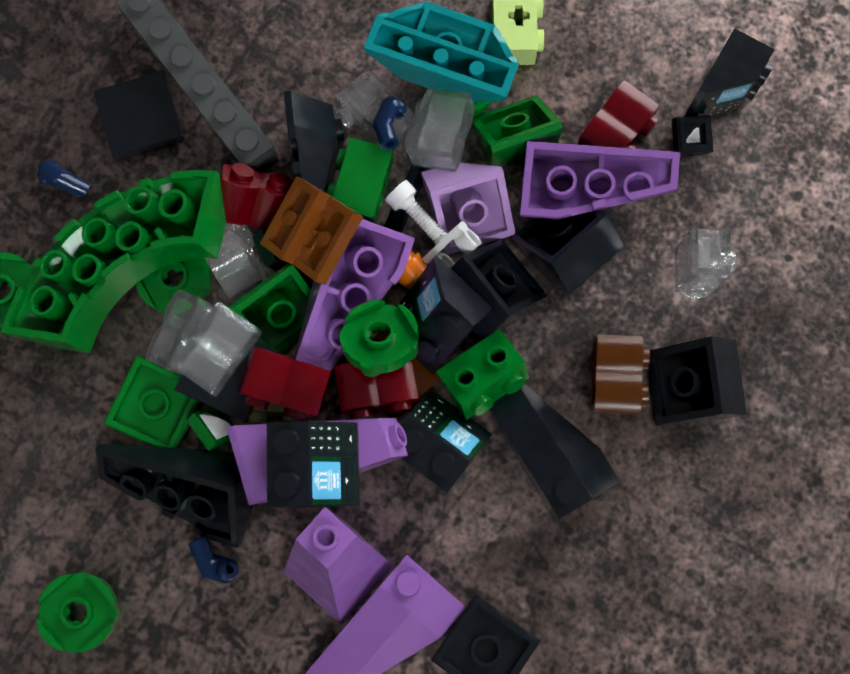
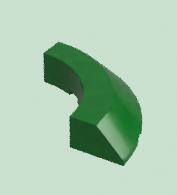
(113, 250)

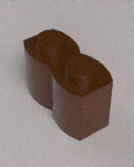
(618, 374)

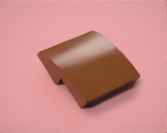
(311, 230)

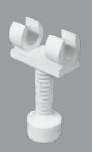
(467, 241)

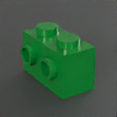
(362, 177)
(483, 375)

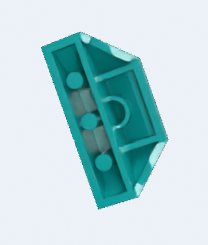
(443, 51)

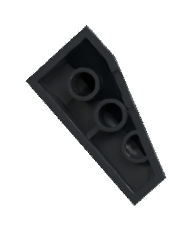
(313, 138)
(552, 452)
(185, 482)

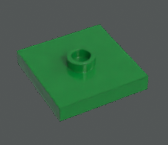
(151, 407)

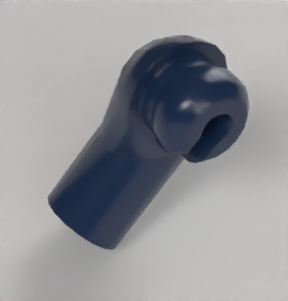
(388, 110)
(54, 174)
(212, 565)

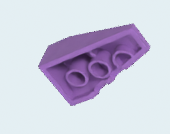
(586, 178)
(392, 625)

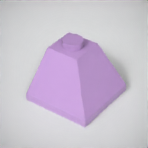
(473, 196)

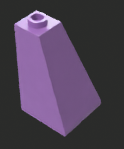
(379, 443)
(335, 565)

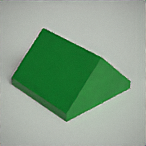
(507, 129)
(277, 308)

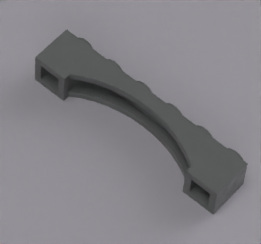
(200, 83)

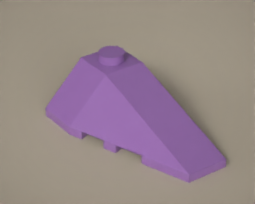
(363, 274)

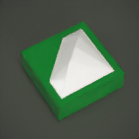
(211, 427)

